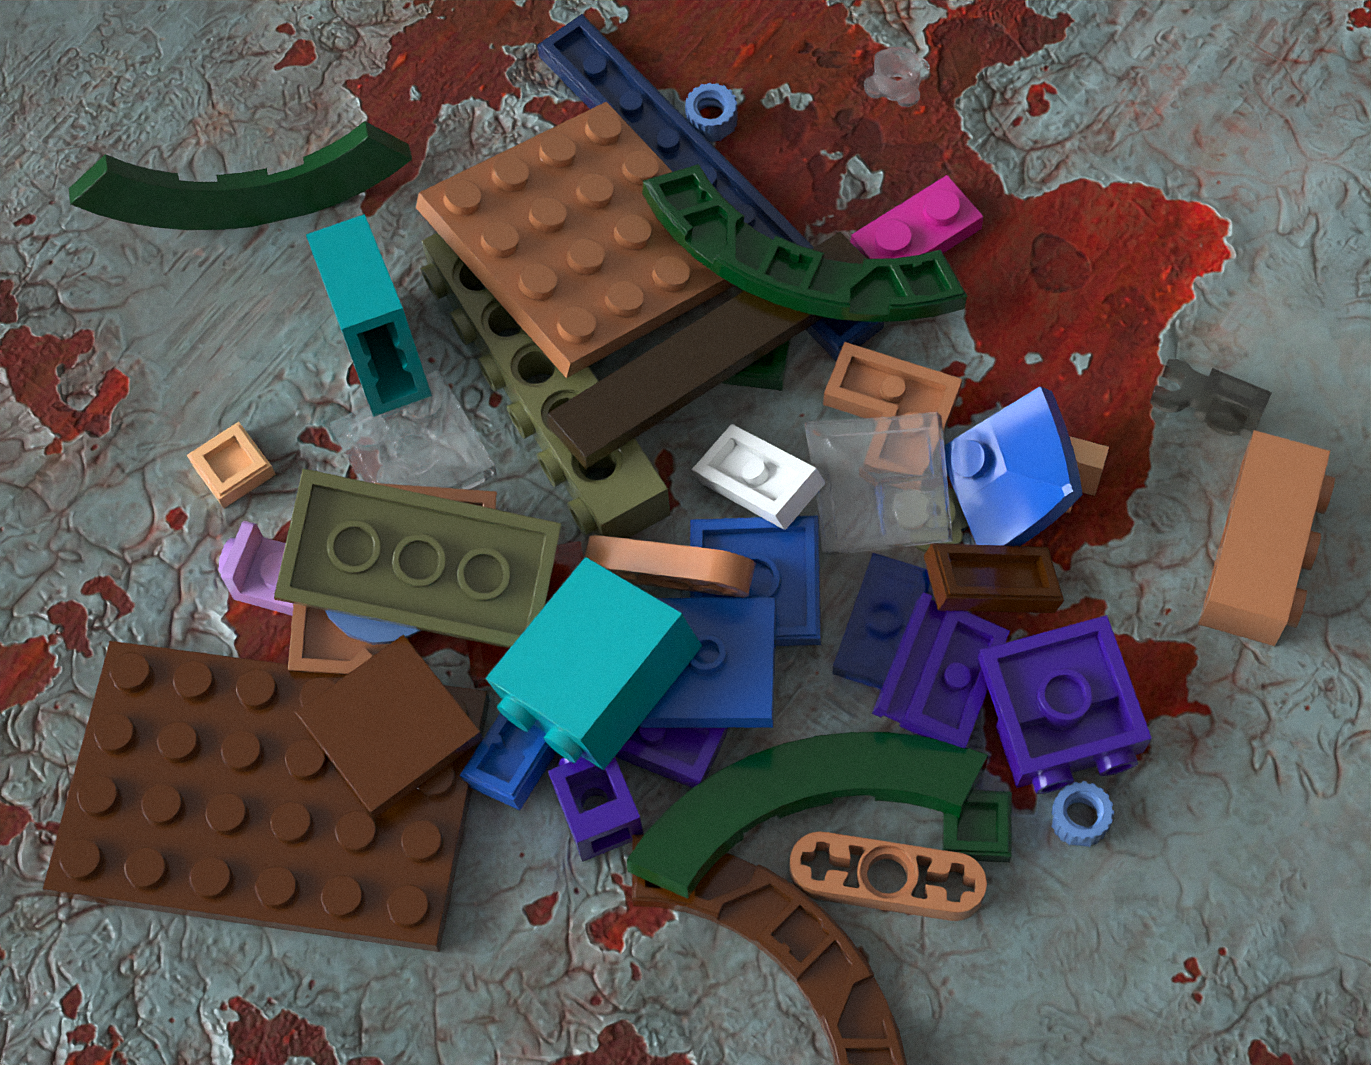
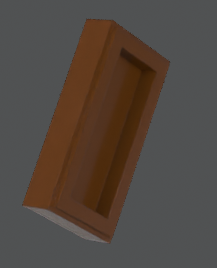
(993, 578)

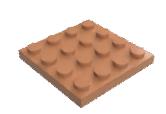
(571, 238)

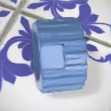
(709, 96)
(1086, 794)

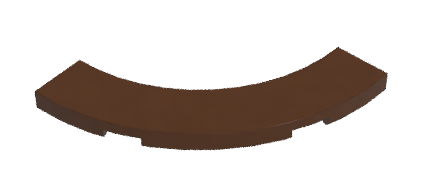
(803, 944)

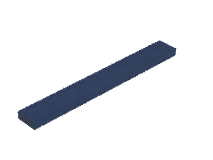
(602, 74)

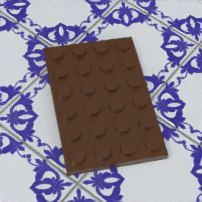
(225, 808)

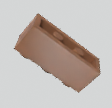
(1268, 539)

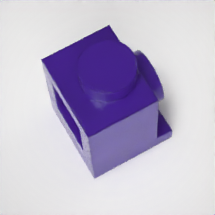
(605, 825)

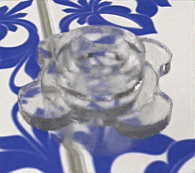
(897, 63)

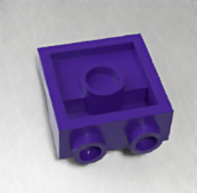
(1064, 705)

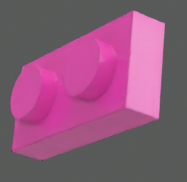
(922, 224)

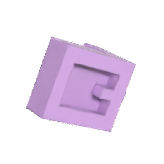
(252, 568)

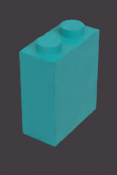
(369, 315)
(593, 664)

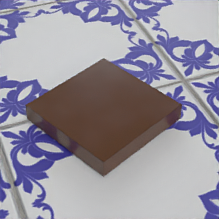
(389, 726)

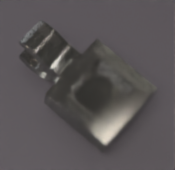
(1219, 399)

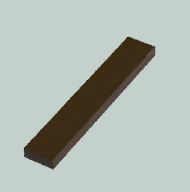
(681, 368)

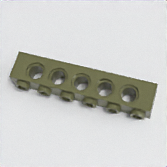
(609, 507)

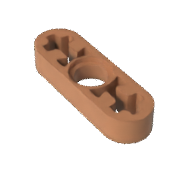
(673, 565)
(908, 856)

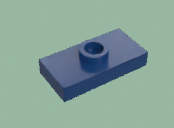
(508, 762)

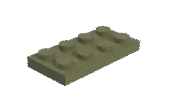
(415, 559)

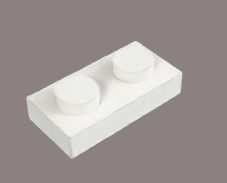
(758, 476)

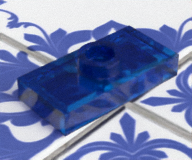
(879, 619)

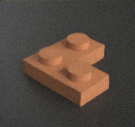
(886, 386)

